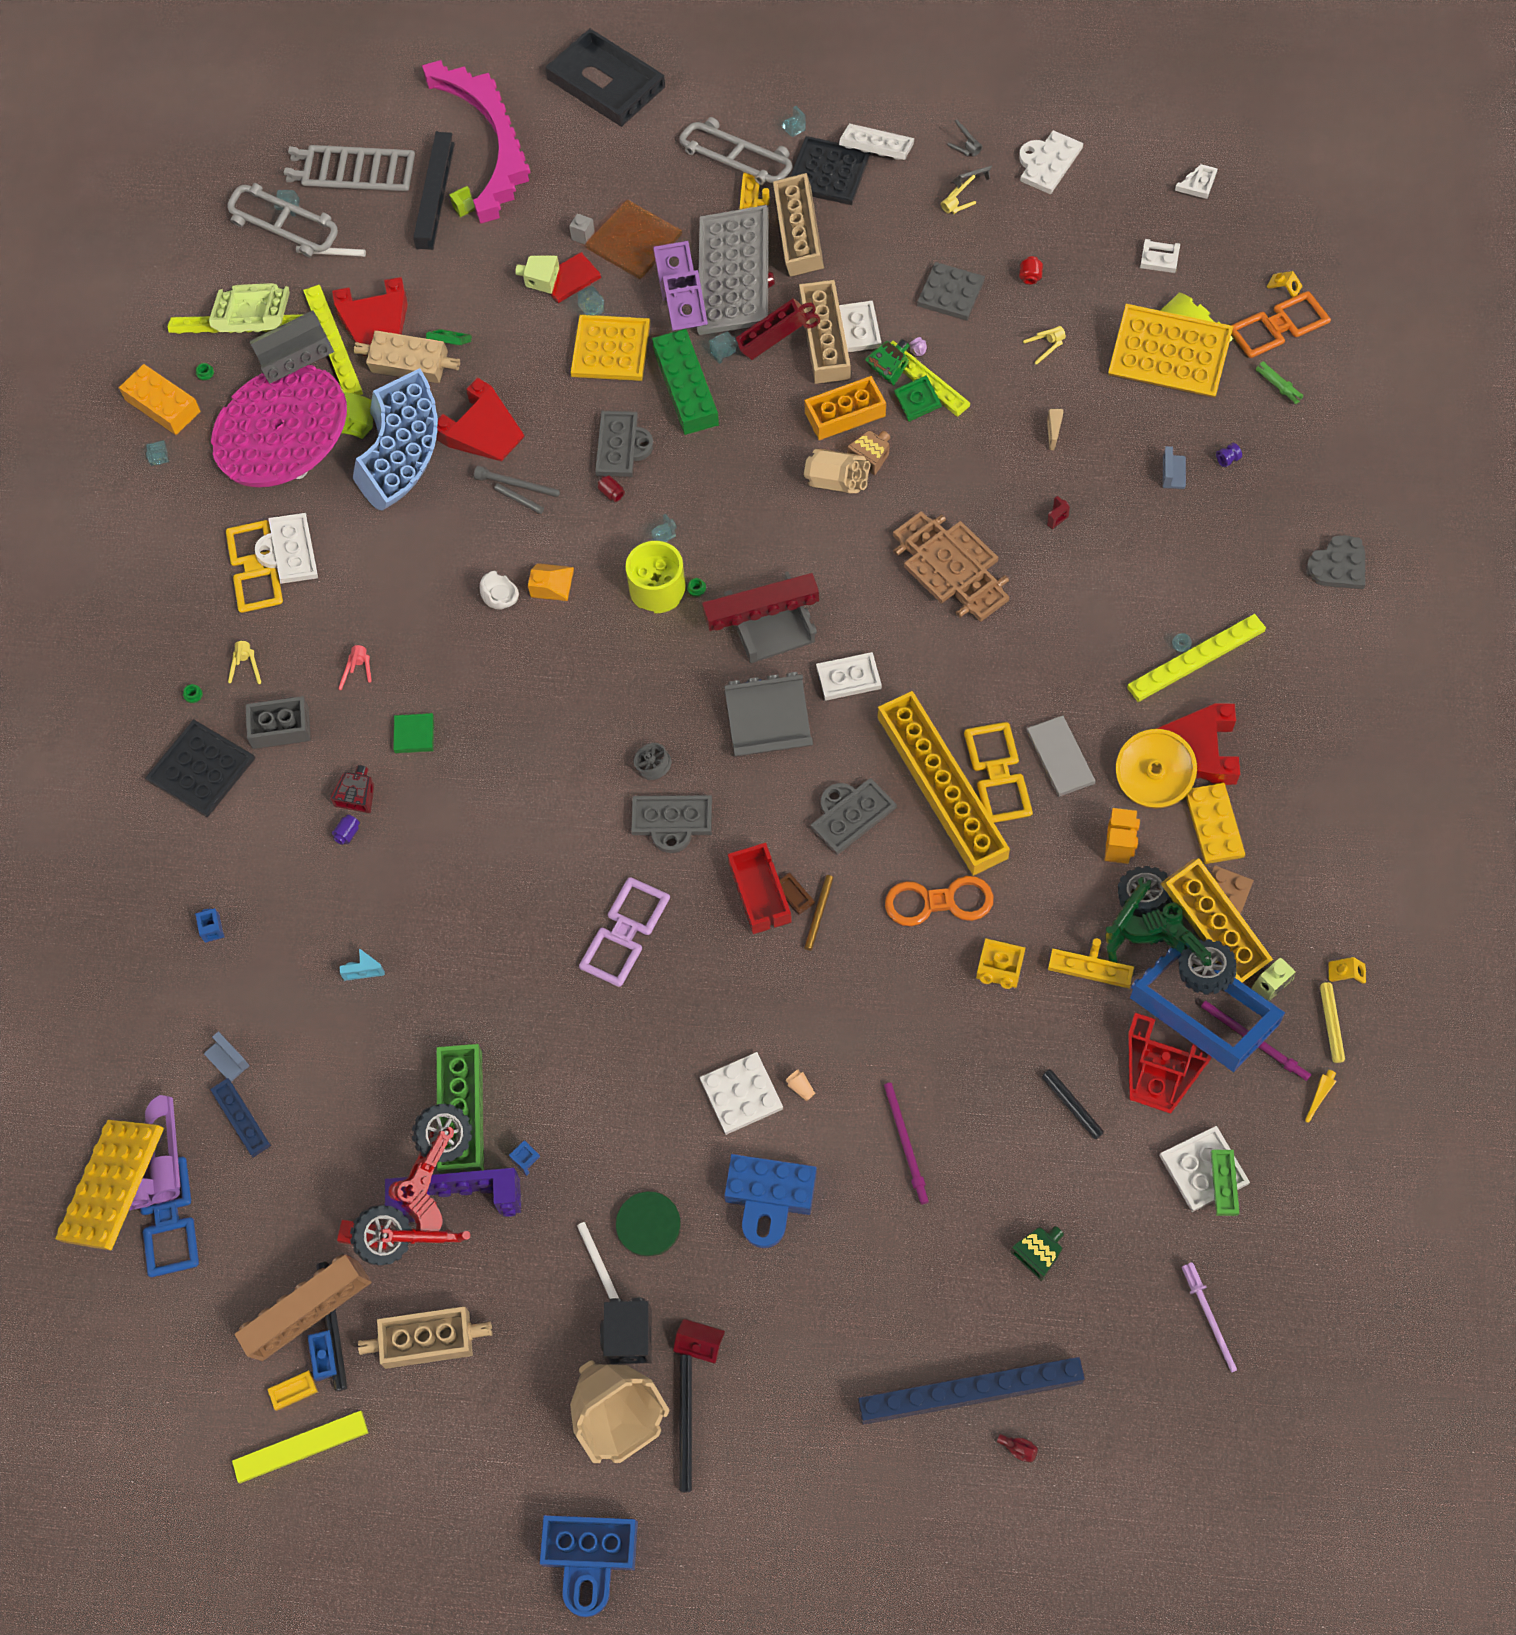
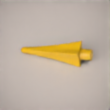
(1325, 1084)

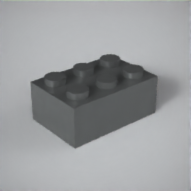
(278, 722)

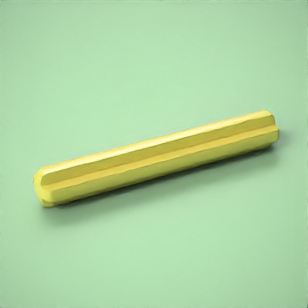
(1332, 1022)

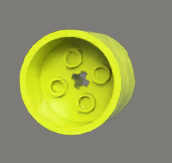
(655, 576)

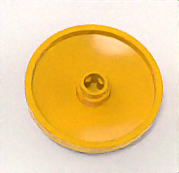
(1156, 768)

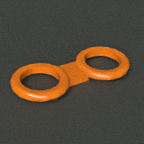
(939, 900)

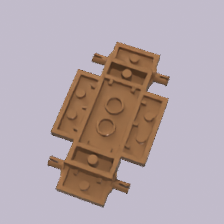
(952, 564)

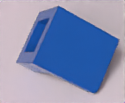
(524, 1157)

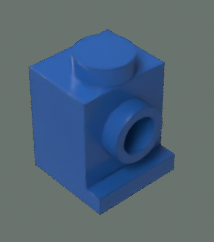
(207, 931)

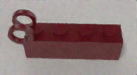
(776, 327)

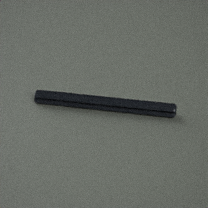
(331, 1324)
(685, 1425)

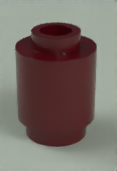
(611, 488)

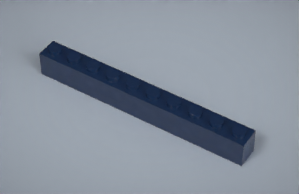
(971, 1390)

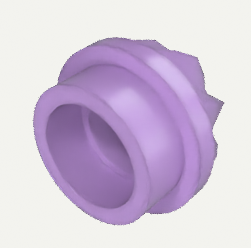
(918, 346)

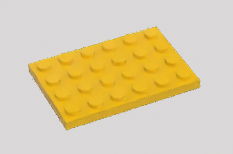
(1170, 350)
(109, 1184)

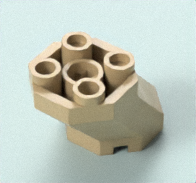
(837, 471)

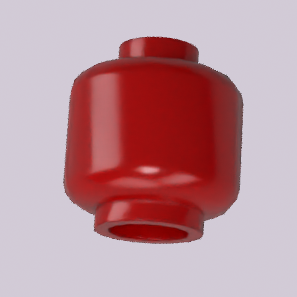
(1031, 270)

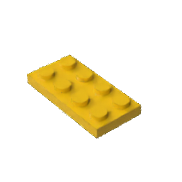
(1215, 823)

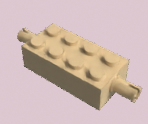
(403, 354)
(424, 1337)

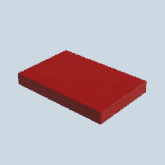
(574, 276)

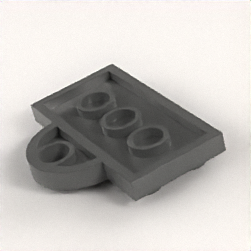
(620, 443)
(851, 813)
(672, 819)

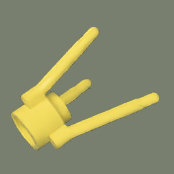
(951, 202)
(1053, 335)
(241, 653)

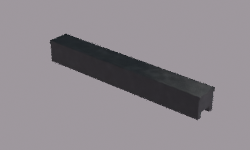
(434, 191)

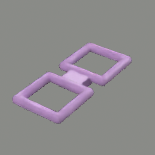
(624, 931)

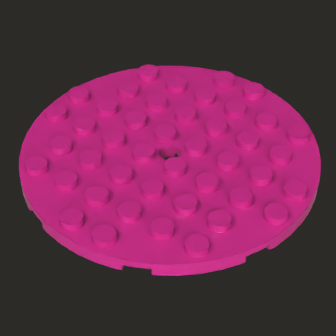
(246, 433)

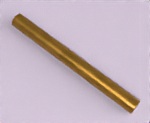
(818, 912)

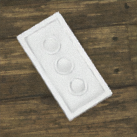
(876, 141)

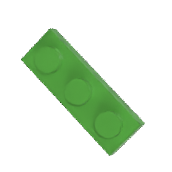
(1224, 1183)

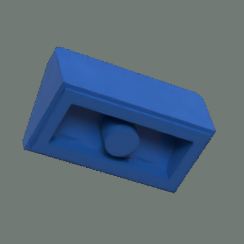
(322, 1355)

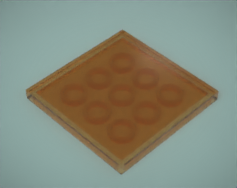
(630, 237)

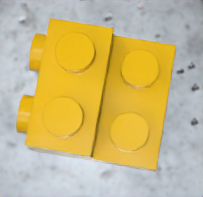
(1000, 963)

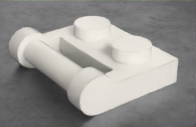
(1159, 260)

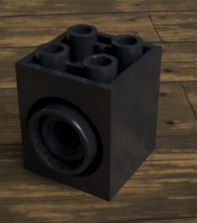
(626, 1331)

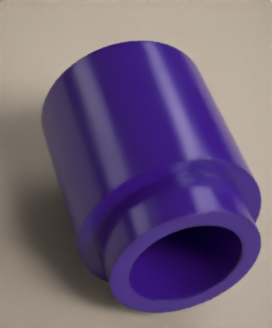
(345, 830)

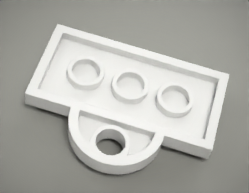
(1048, 161)
(289, 548)

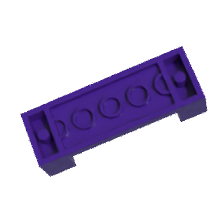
(502, 1182)

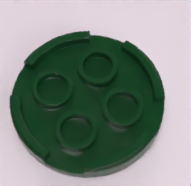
(648, 1224)

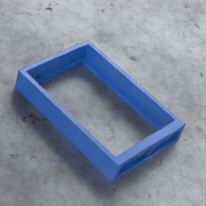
(1198, 1034)

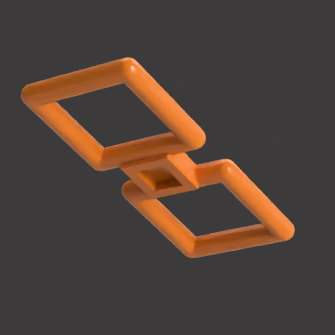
(1279, 323)

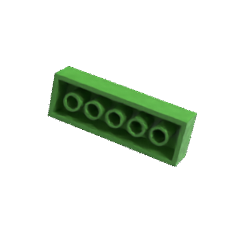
(462, 1086)

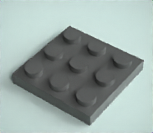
(951, 291)

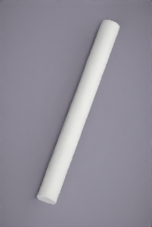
(340, 251)
(597, 1260)

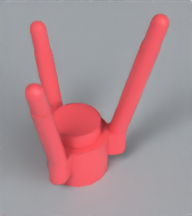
(357, 657)

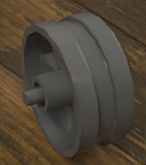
(658, 765)

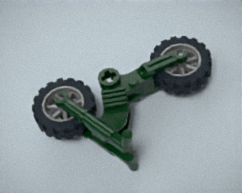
(1148, 921)

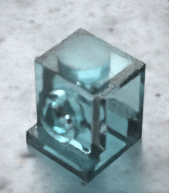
(723, 346)

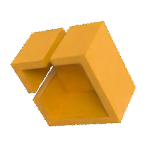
(1121, 836)

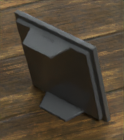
(964, 177)

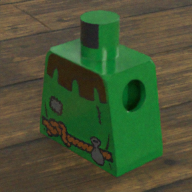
(889, 360)

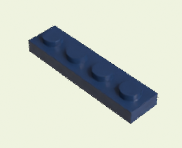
(240, 1117)

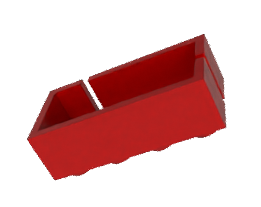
(759, 888)

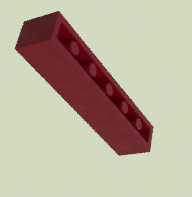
(760, 602)

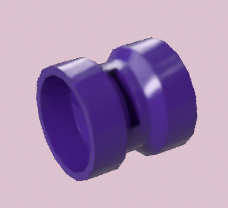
(1230, 454)

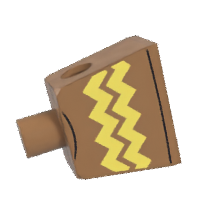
(873, 447)

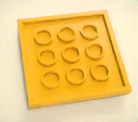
(610, 347)

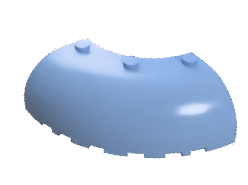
(405, 440)

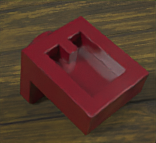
(1058, 513)

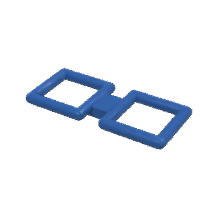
(167, 1219)

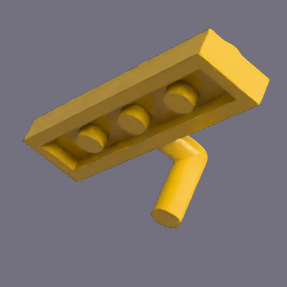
(750, 193)
(1091, 967)

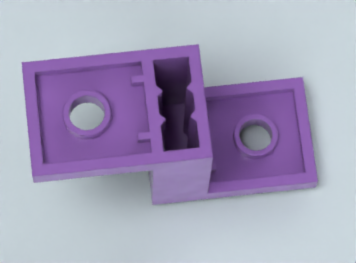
(680, 286)

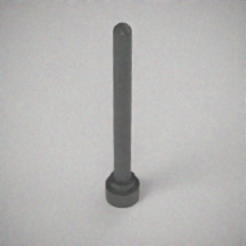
(482, 473)

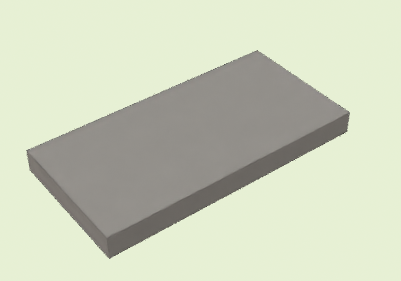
(1060, 756)

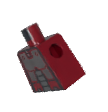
(354, 791)

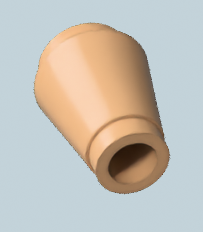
(798, 1083)

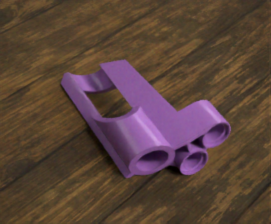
(162, 1176)

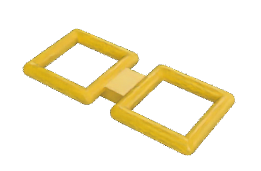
(252, 568)
(998, 771)

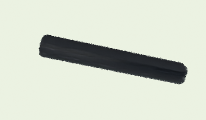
(1073, 1104)

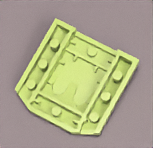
(249, 308)

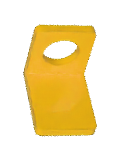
(1285, 279)
(1347, 969)

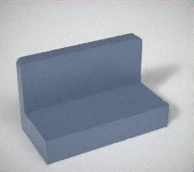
(1173, 470)
(226, 1058)

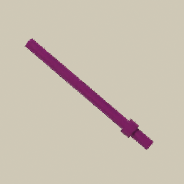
(1290, 1064)
(918, 1181)

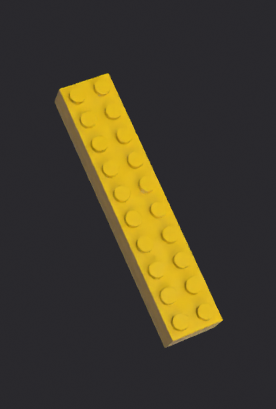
(943, 783)

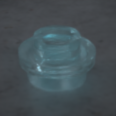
(1184, 638)

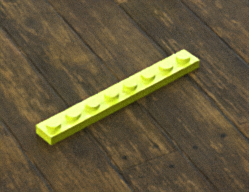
(202, 324)
(339, 358)
(1196, 657)

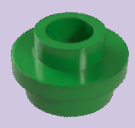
(204, 371)
(696, 582)
(189, 690)

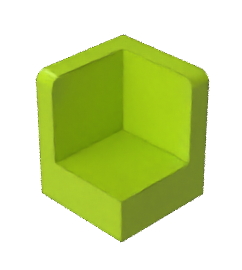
(462, 201)

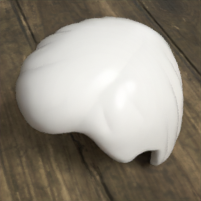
(498, 591)

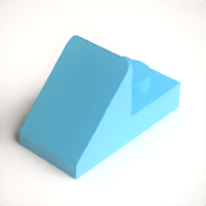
(366, 968)

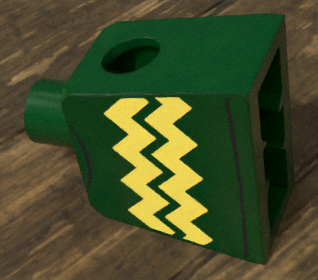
(1039, 1250)

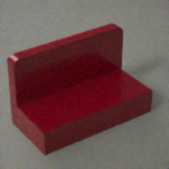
(698, 1341)

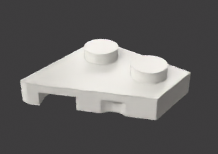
(1198, 182)

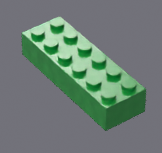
(685, 381)

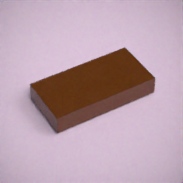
(795, 894)

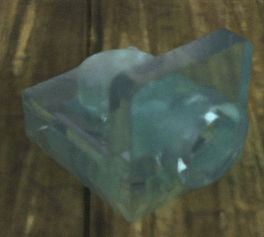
(157, 453)
(666, 531)

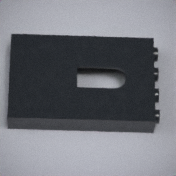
(632, 83)

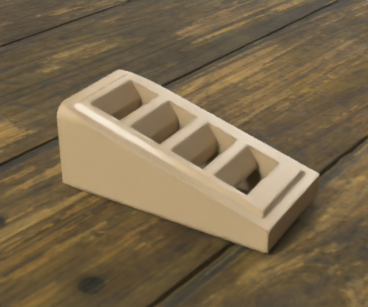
(1053, 423)

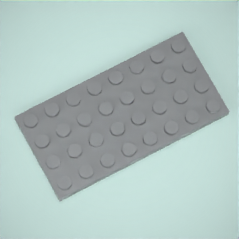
(734, 268)

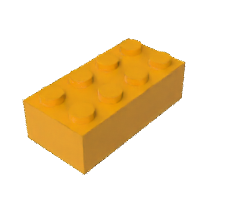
(159, 399)
(845, 408)

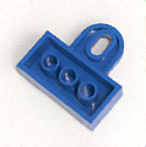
(771, 1191)
(588, 1551)

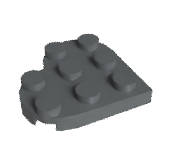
(1339, 564)

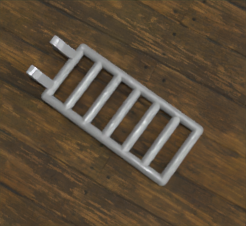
(307, 155)

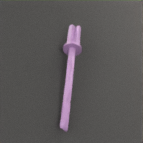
(1196, 1287)

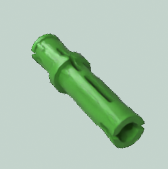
(1286, 388)

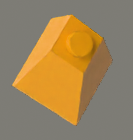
(550, 581)

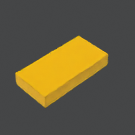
(292, 1390)

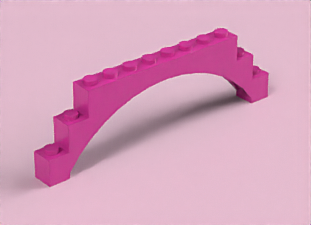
(482, 95)

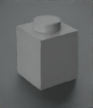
(581, 228)

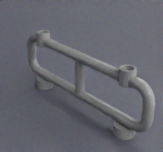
(711, 126)
(307, 247)

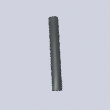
(524, 501)

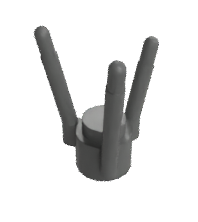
(972, 145)

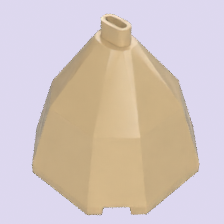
(615, 1411)

